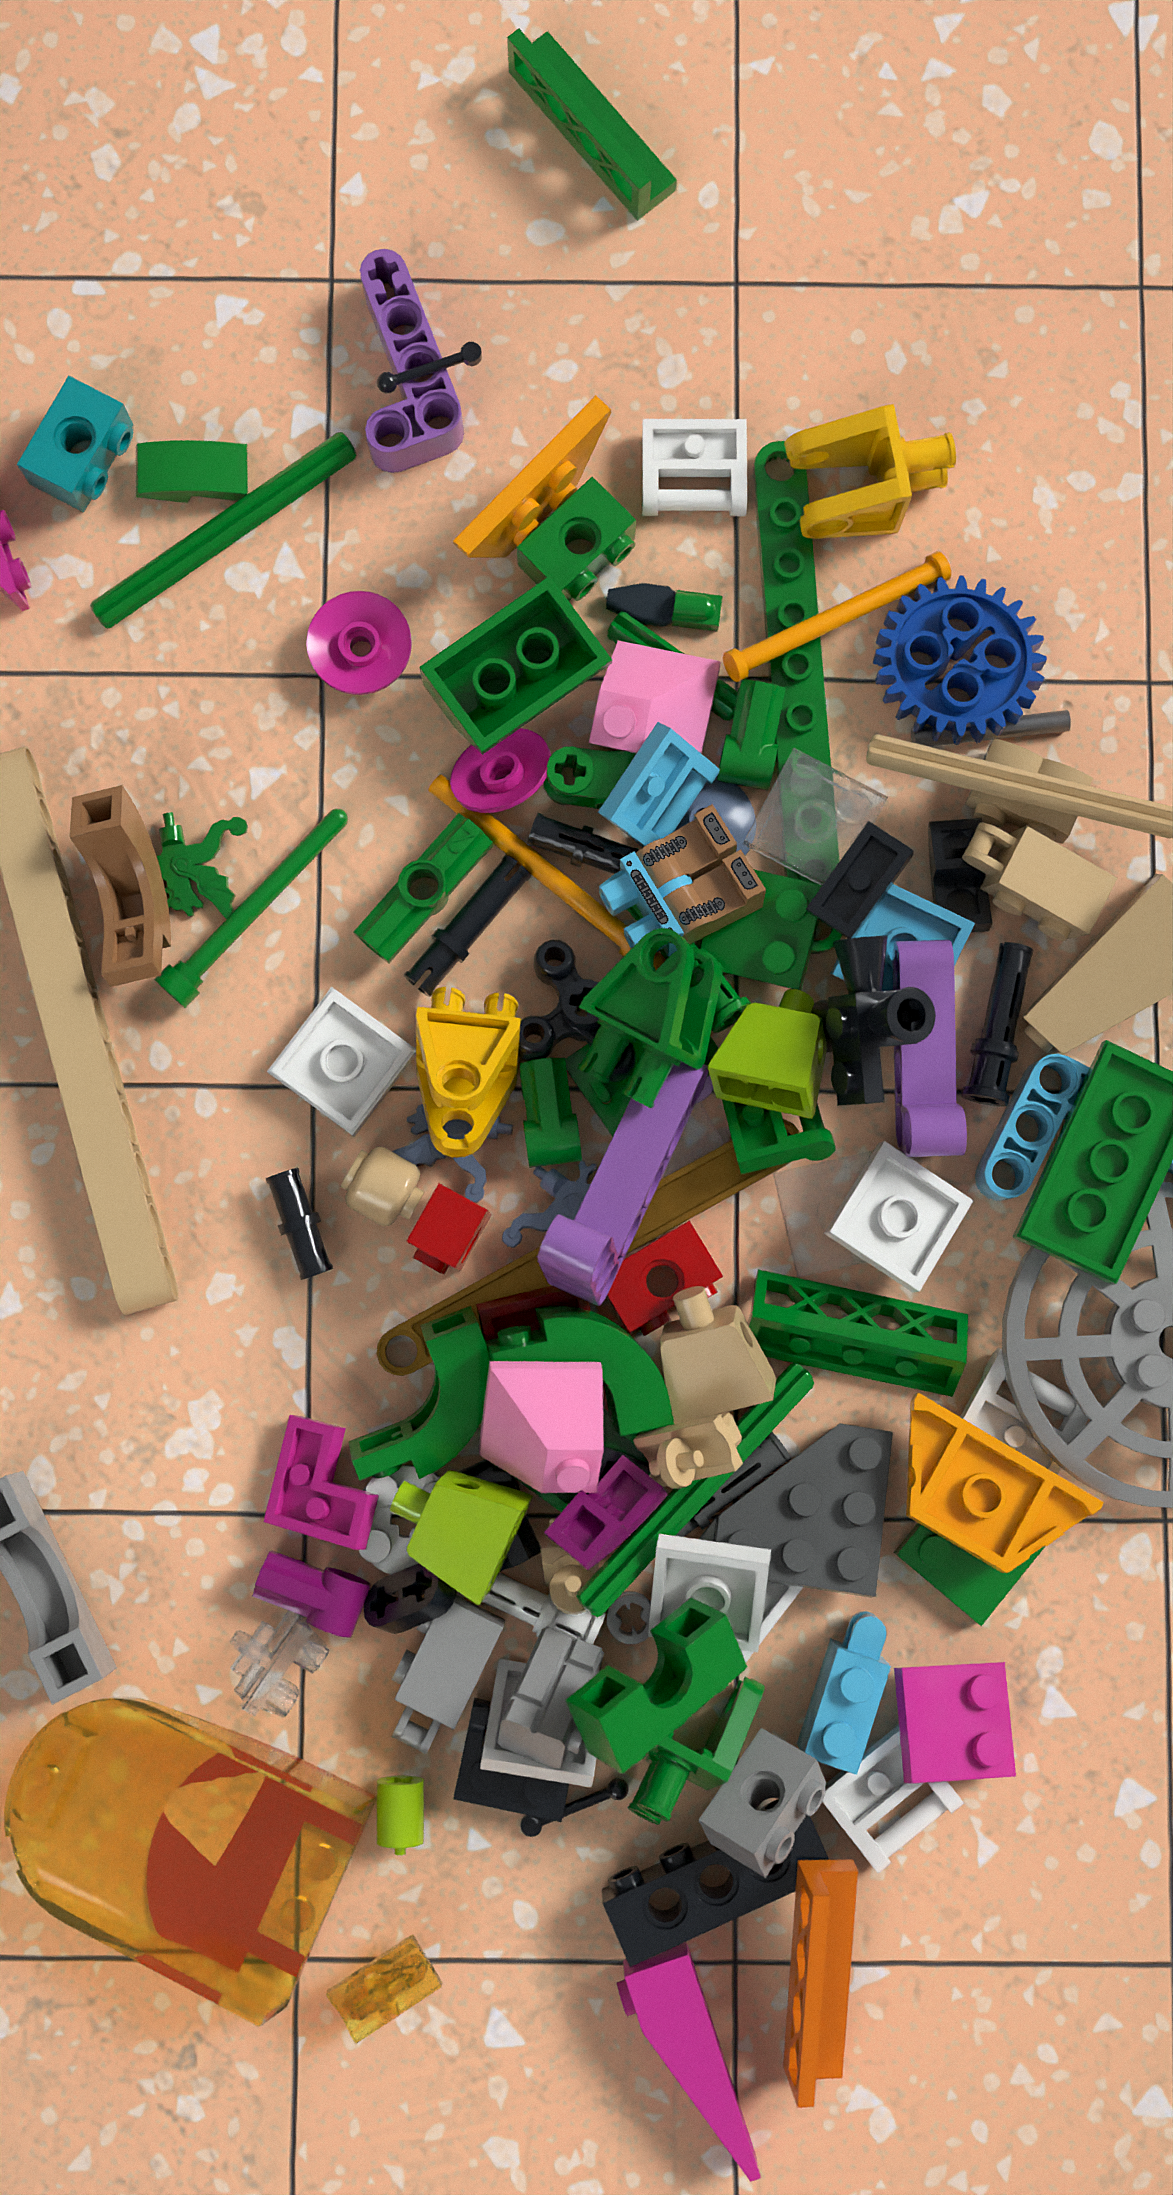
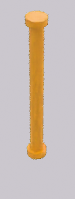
(740, 662)

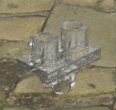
(267, 1658)

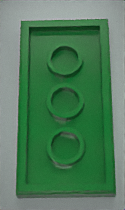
(1104, 1165)

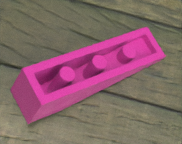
(680, 2029)

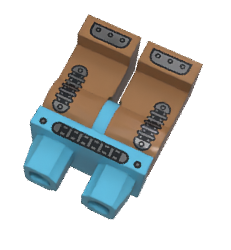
(685, 882)

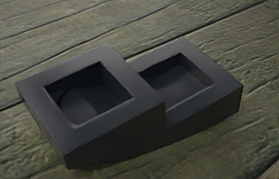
(953, 880)

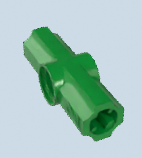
(445, 861)

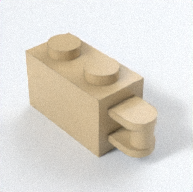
(1040, 880)

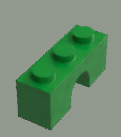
(694, 1663)

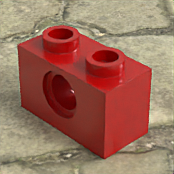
(447, 1230)
(679, 1251)

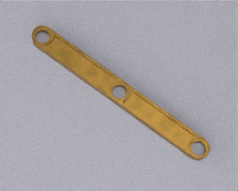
(673, 1203)

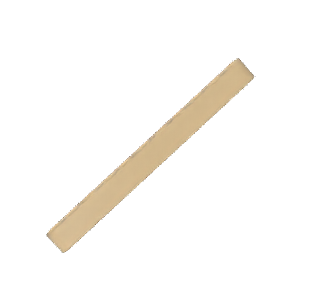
(80, 1042)

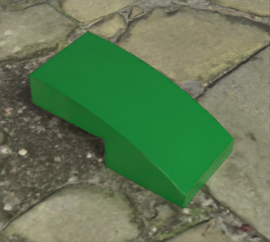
(190, 469)

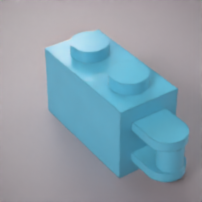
(847, 1695)

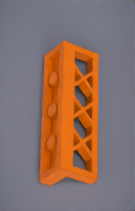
(819, 1974)

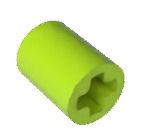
(400, 1812)

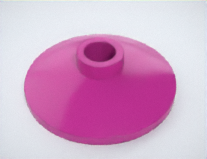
(353, 619)
(501, 775)

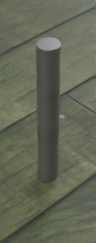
(1028, 725)

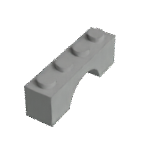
(60, 1627)

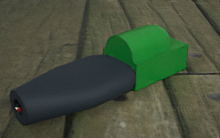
(662, 606)

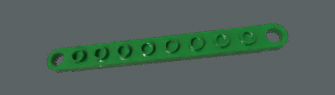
(789, 599)

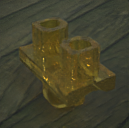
(384, 1988)

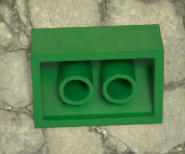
(514, 666)

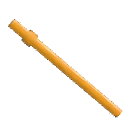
(541, 869)

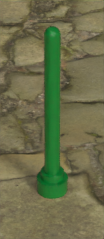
(184, 978)

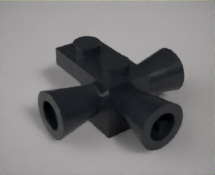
(868, 1020)

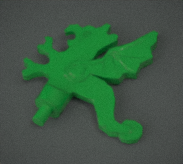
(182, 863)

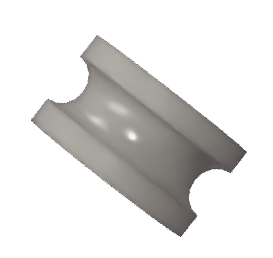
(614, 1620)

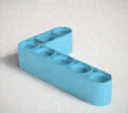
(1048, 1113)

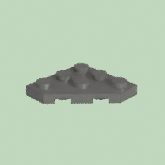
(820, 1513)

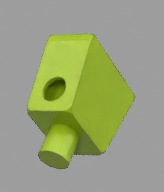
(773, 1057)
(462, 1529)

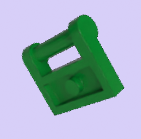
(763, 1142)

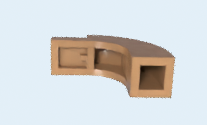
(128, 881)

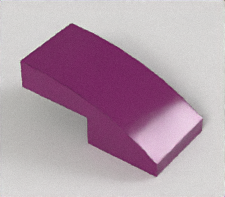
(603, 1520)

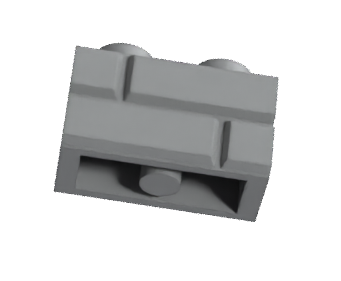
(537, 1714)

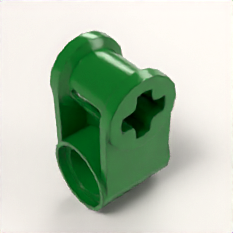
(594, 773)

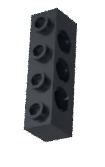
(700, 1908)

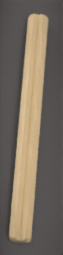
(1021, 785)

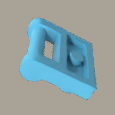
(658, 786)

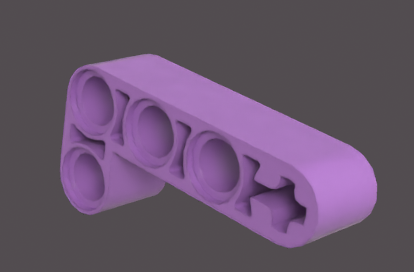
(420, 399)
(925, 1072)

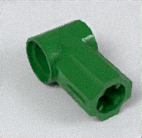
(750, 747)
(550, 1125)

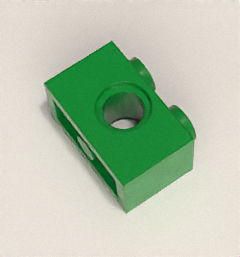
(585, 515)

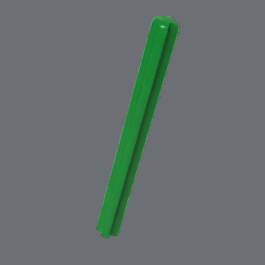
(223, 530)
(685, 1502)

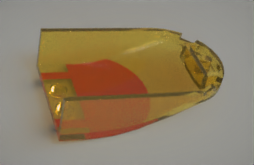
(183, 1846)

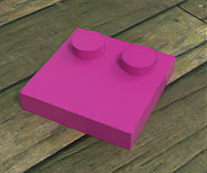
(954, 1722)

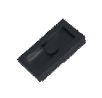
(860, 880)

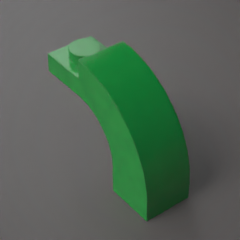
(630, 1378)
(447, 1416)

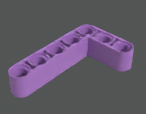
(589, 1251)

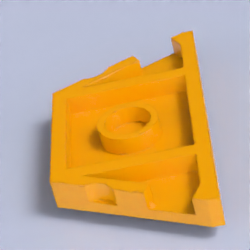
(537, 489)
(984, 1490)

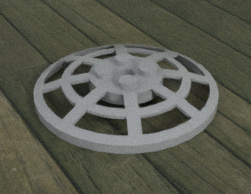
(1130, 1350)

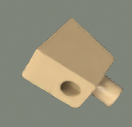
(712, 1360)

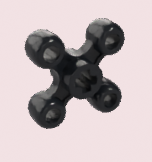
(563, 1020)

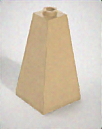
(1113, 976)

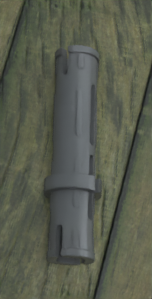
(758, 1465)

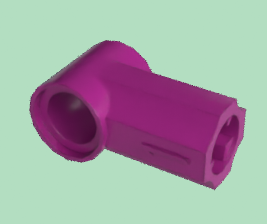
(326, 1597)

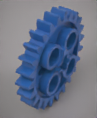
(993, 691)

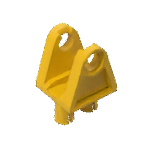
(875, 442)
(465, 1066)

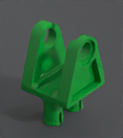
(655, 1009)
(707, 1767)

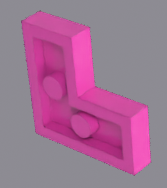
(304, 1489)

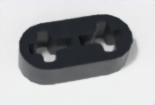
(411, 1609)

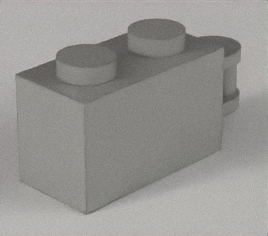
(444, 1670)

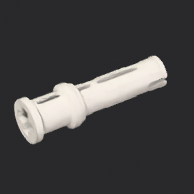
(539, 1610)

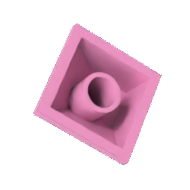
(653, 687)
(545, 1423)

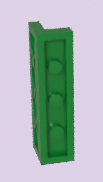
(589, 122)
(856, 1342)

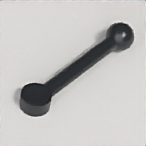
(470, 355)
(616, 1789)

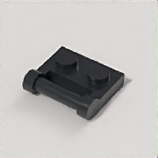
(503, 1790)

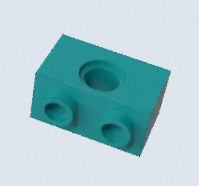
(77, 416)

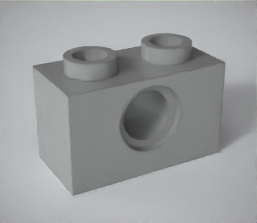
(763, 1772)

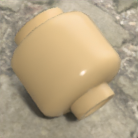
(382, 1186)

